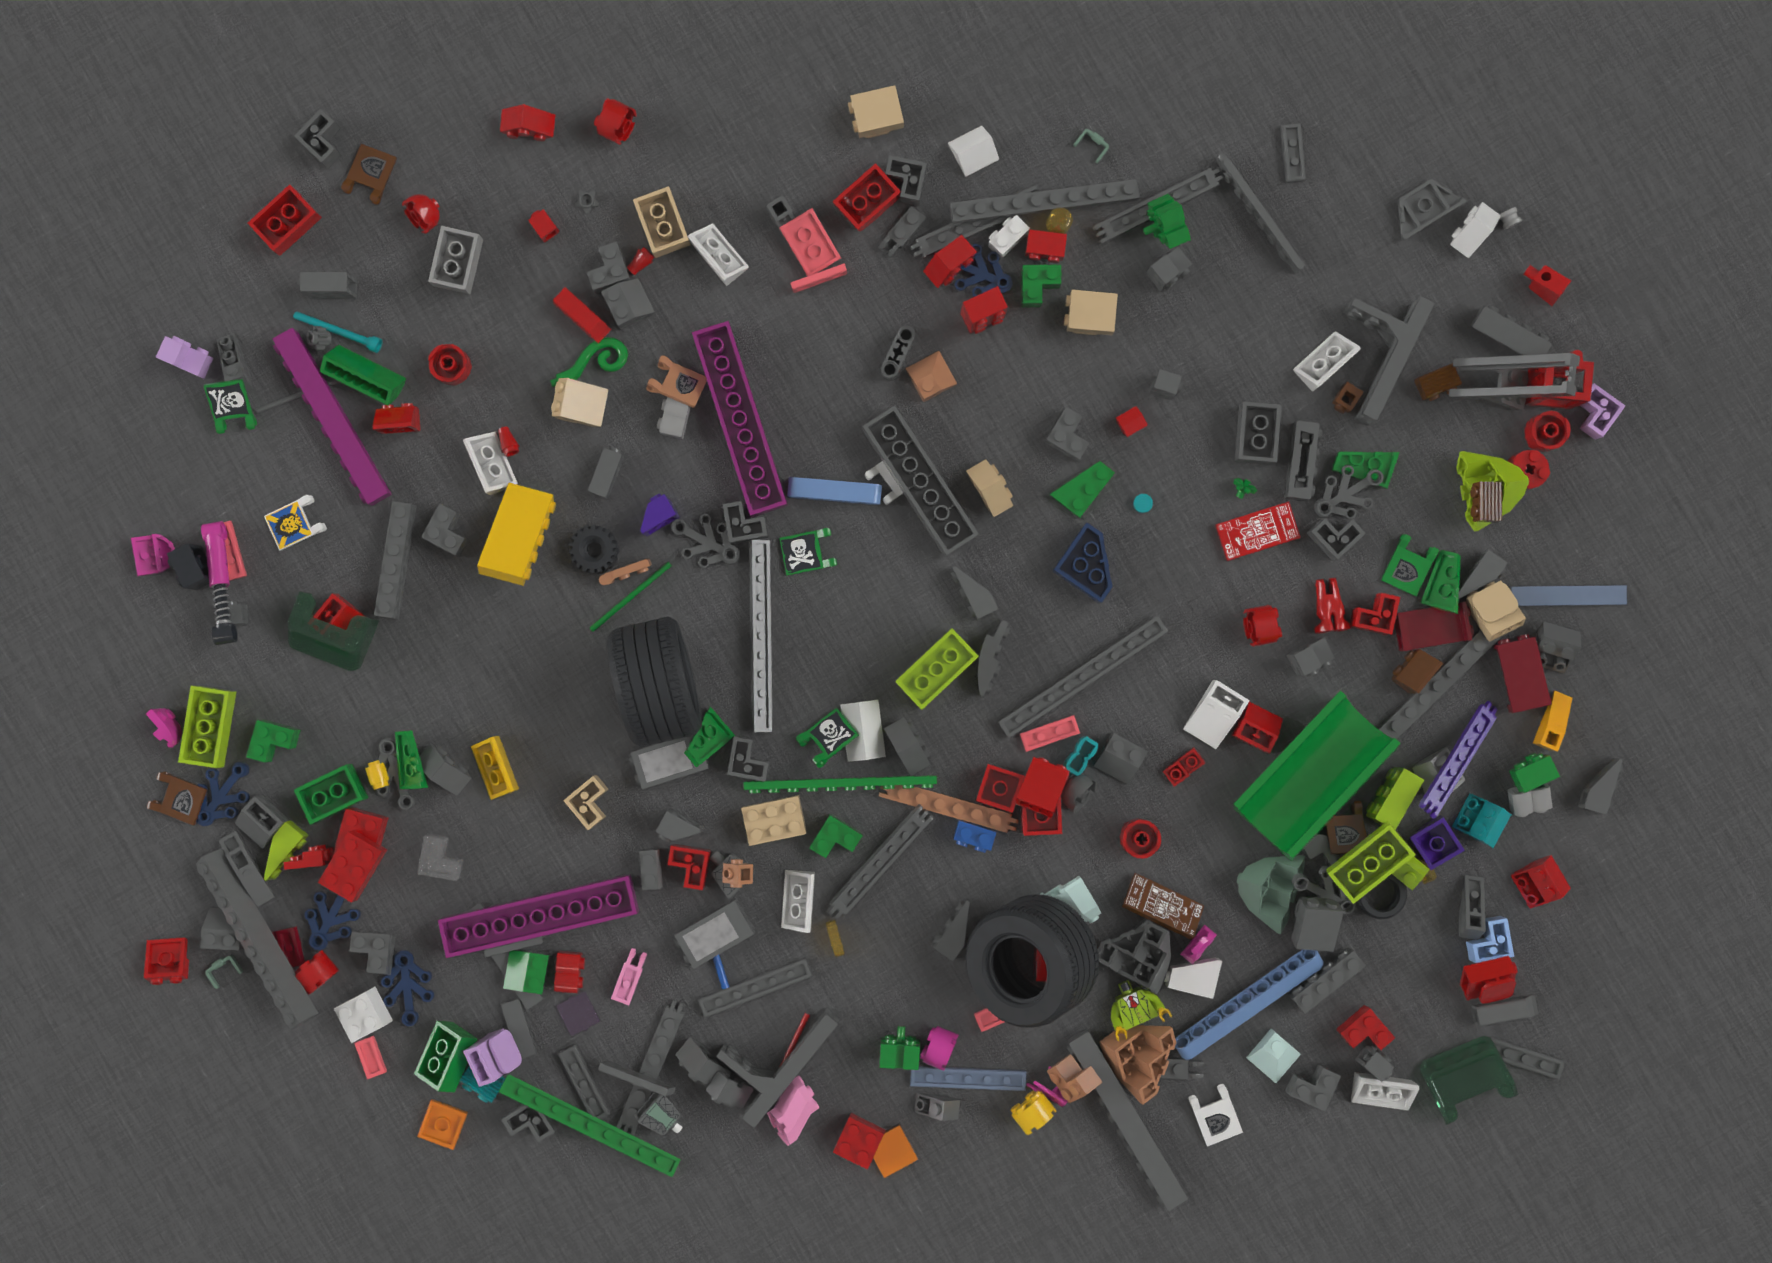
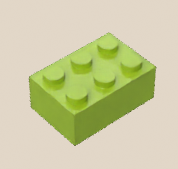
(1394, 796)

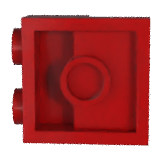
(315, 856)
(166, 961)

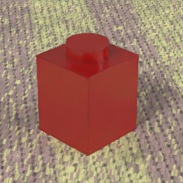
(543, 225)

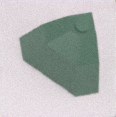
(1269, 889)

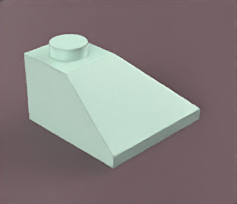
(1273, 1055)

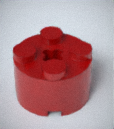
(615, 121)
(460, 366)
(1552, 421)
(1536, 464)
(1262, 625)
(1147, 846)
(316, 972)

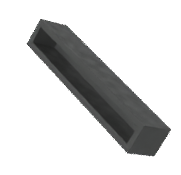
(395, 560)

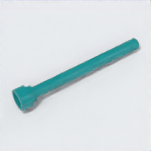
(372, 343)

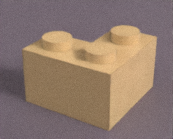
(990, 487)
(582, 802)

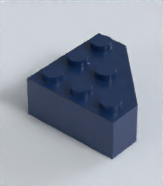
(1086, 564)

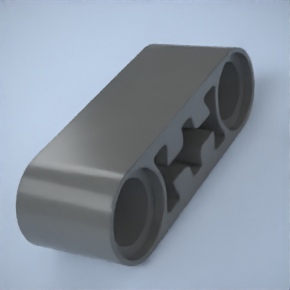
(901, 358)

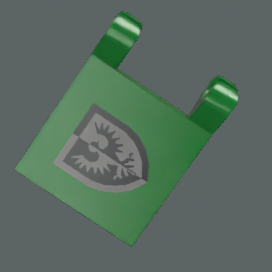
(1408, 569)

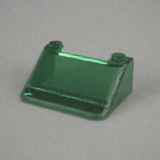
(1465, 1074)

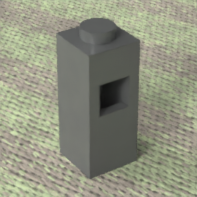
(606, 472)

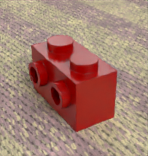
(1045, 245)

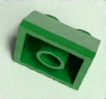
(525, 972)

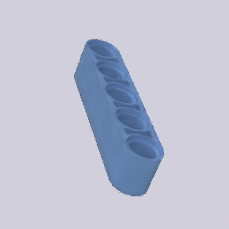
(834, 490)

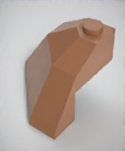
(1140, 1058)

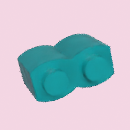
(1083, 751)

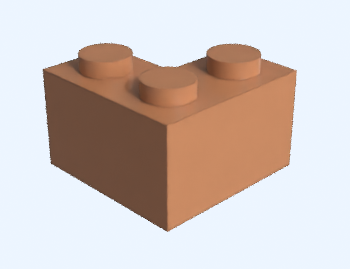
(1072, 1080)

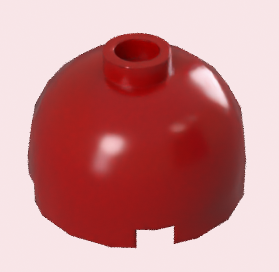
(422, 211)

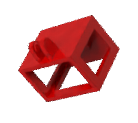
(1545, 376)

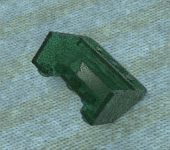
(328, 641)

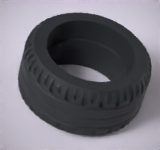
(1393, 908)

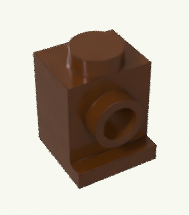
(1351, 393)

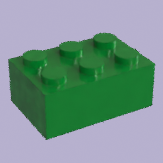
(331, 793)
(443, 1056)

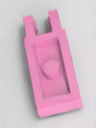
(628, 979)

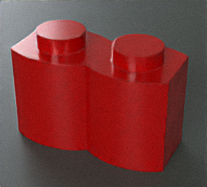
(569, 972)

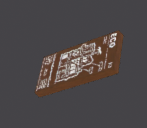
(1163, 906)

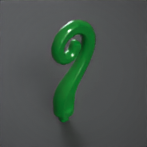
(579, 366)

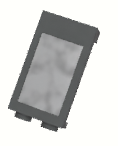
(663, 762)
(714, 934)

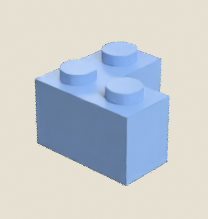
(1495, 944)

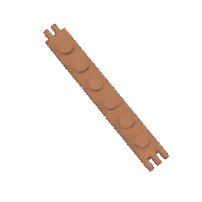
(952, 807)

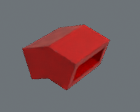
(1131, 421)

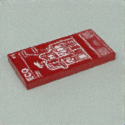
(1257, 531)

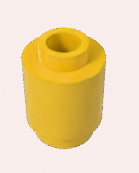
(377, 774)

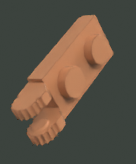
(623, 573)

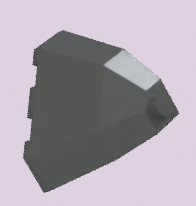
(1139, 956)

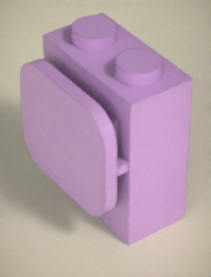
(493, 1056)

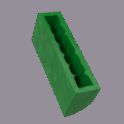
(362, 374)

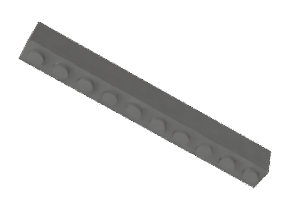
(256, 939)
(1129, 1122)

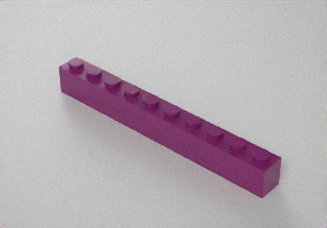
(332, 417)

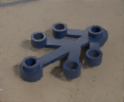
(981, 274)
(220, 797)
(329, 919)
(407, 984)

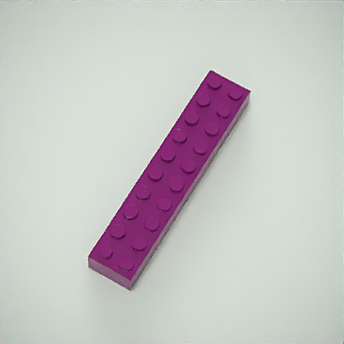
(739, 419)
(538, 916)

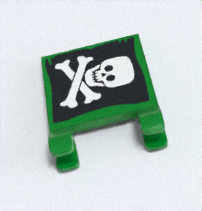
(803, 552)

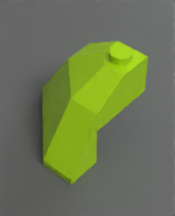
(1484, 468)

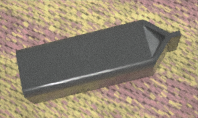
(1504, 1010)

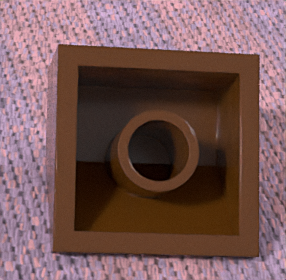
(1415, 671)

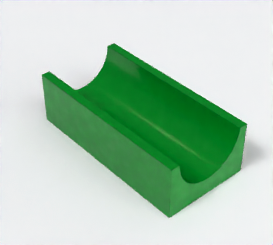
(1315, 776)

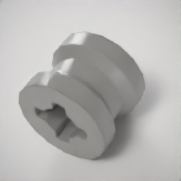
(1510, 218)

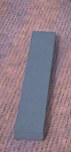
(1570, 595)
(969, 1078)

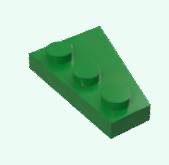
(1364, 462)
(1083, 489)
(1443, 585)
(708, 739)
(408, 761)

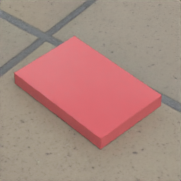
(810, 242)

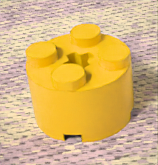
(1033, 1111)

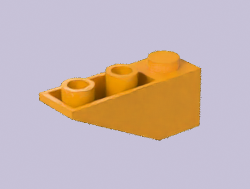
(1554, 722)

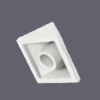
(974, 150)

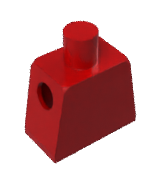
(1547, 283)

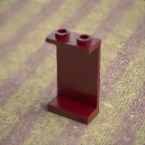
(1432, 627)
(1523, 673)

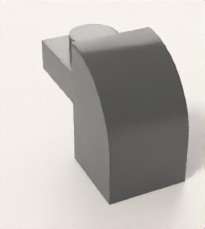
(780, 211)
(1320, 845)

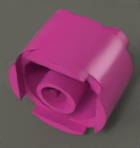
(940, 1047)

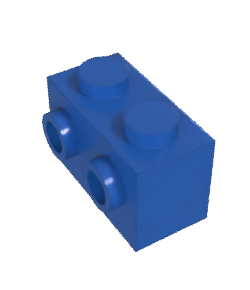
(975, 835)

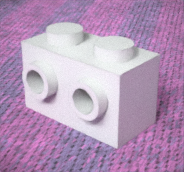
(1008, 237)

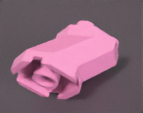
(793, 1110)

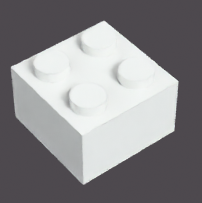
(363, 1014)

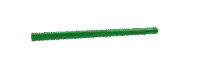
(633, 594)

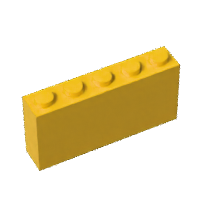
(516, 534)

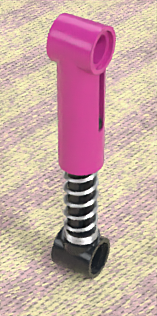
(214, 536)

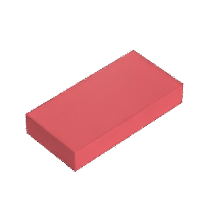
(370, 1057)

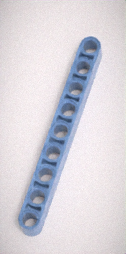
(1248, 1003)

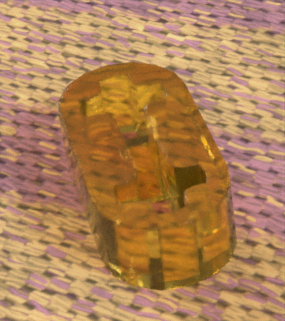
(835, 938)

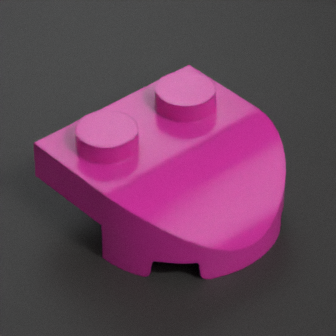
(151, 554)
(167, 726)
(1198, 944)

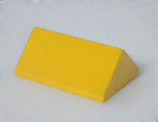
(494, 767)

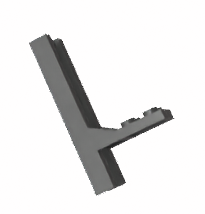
(1399, 337)
(1513, 381)
(771, 1082)

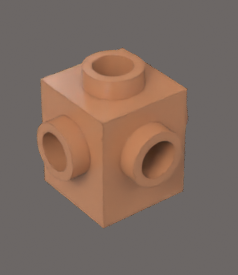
(737, 873)

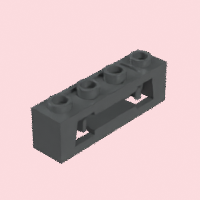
(1312, 453)

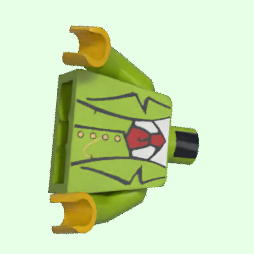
(1134, 1008)

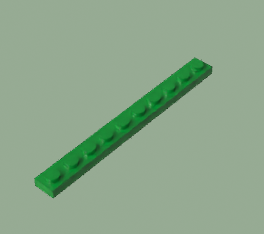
(849, 783)
(589, 1125)

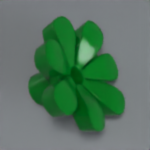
(1244, 487)

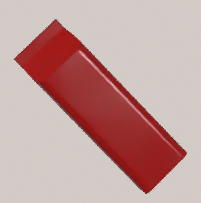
(581, 315)

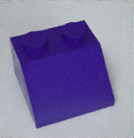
(658, 514)
(1436, 842)

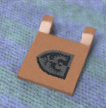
(679, 383)

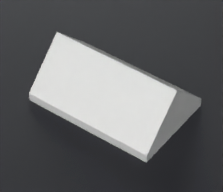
(718, 253)
(1325, 360)
(490, 462)
(867, 723)
(798, 900)
(1389, 1093)

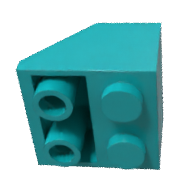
(1481, 820)

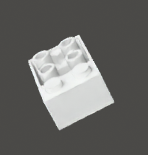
(1216, 714)

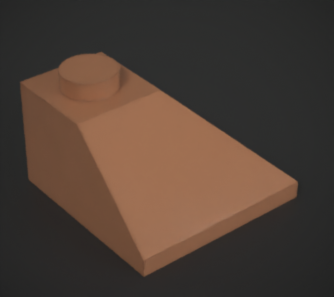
(931, 376)

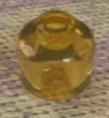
(1059, 220)

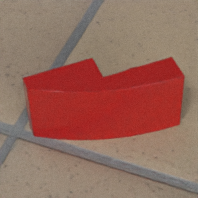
(1184, 766)

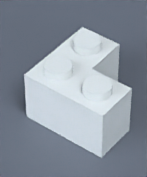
(1477, 228)

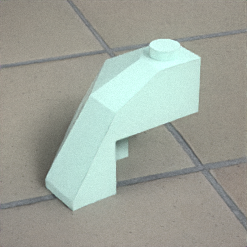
(1078, 897)

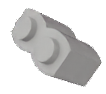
(674, 418)
(1535, 800)

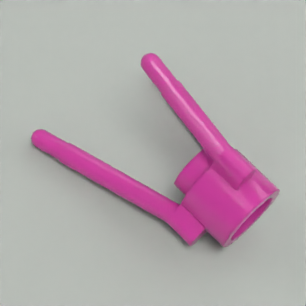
(1054, 1095)

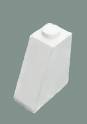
(1195, 978)

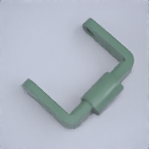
(1097, 138)
(217, 964)

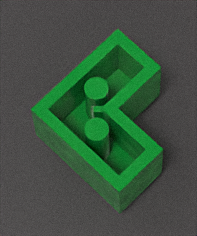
(1036, 278)
(268, 736)
(1533, 772)
(835, 831)

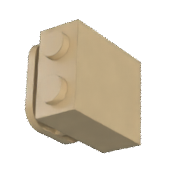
(876, 112)
(1091, 312)
(579, 402)
(1495, 610)

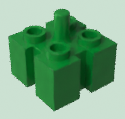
(1168, 221)
(900, 1051)

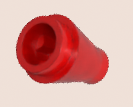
(640, 261)
(507, 442)

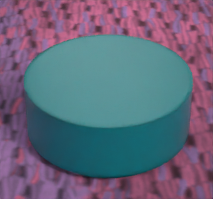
(1142, 503)

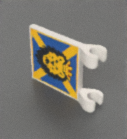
(291, 525)

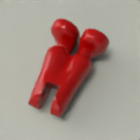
(1328, 605)

